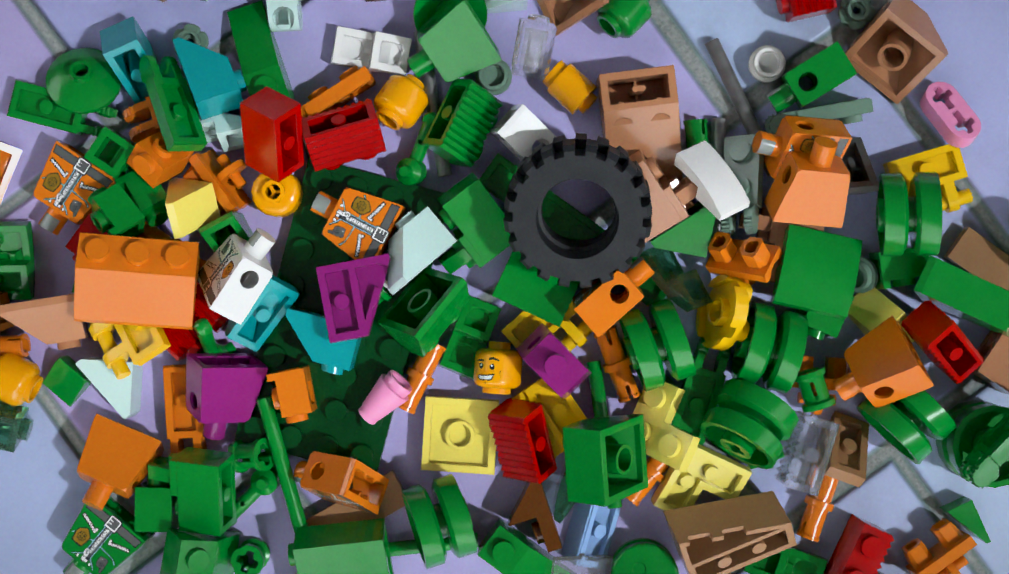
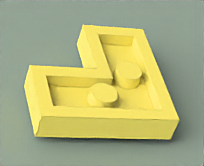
(662, 439)
(705, 472)

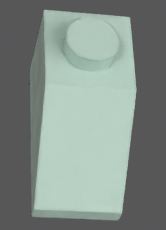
(415, 246)

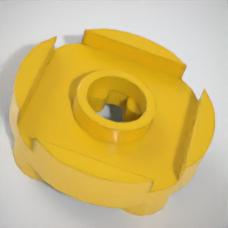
(726, 317)

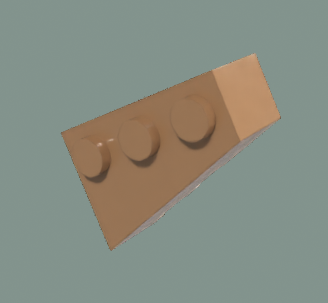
(729, 532)

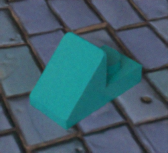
(264, 315)

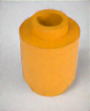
(570, 87)

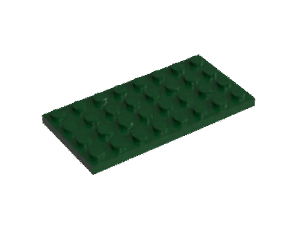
(336, 422)

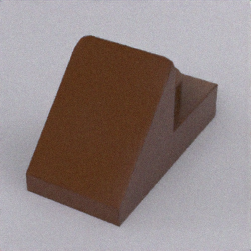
(534, 504)

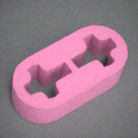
(951, 114)

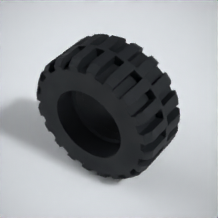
(567, 257)

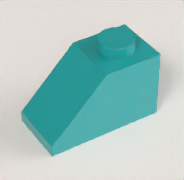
(123, 48)
(210, 79)
(313, 334)

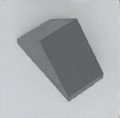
(861, 171)

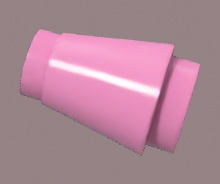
(386, 395)

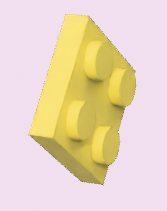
(458, 435)

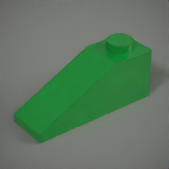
(258, 50)
(513, 551)

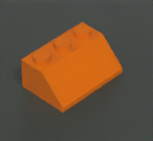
(135, 281)

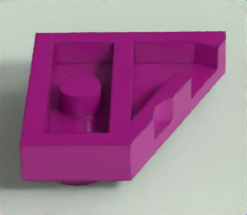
(352, 295)

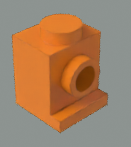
(154, 162)
(293, 393)

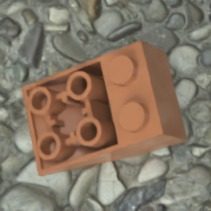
(642, 114)

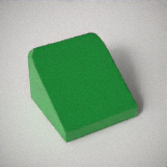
(66, 380)

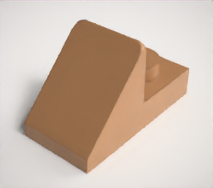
(849, 450)

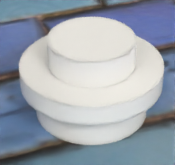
(766, 63)

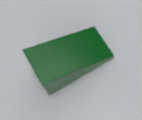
(965, 513)

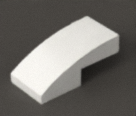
(375, 50)
(716, 182)

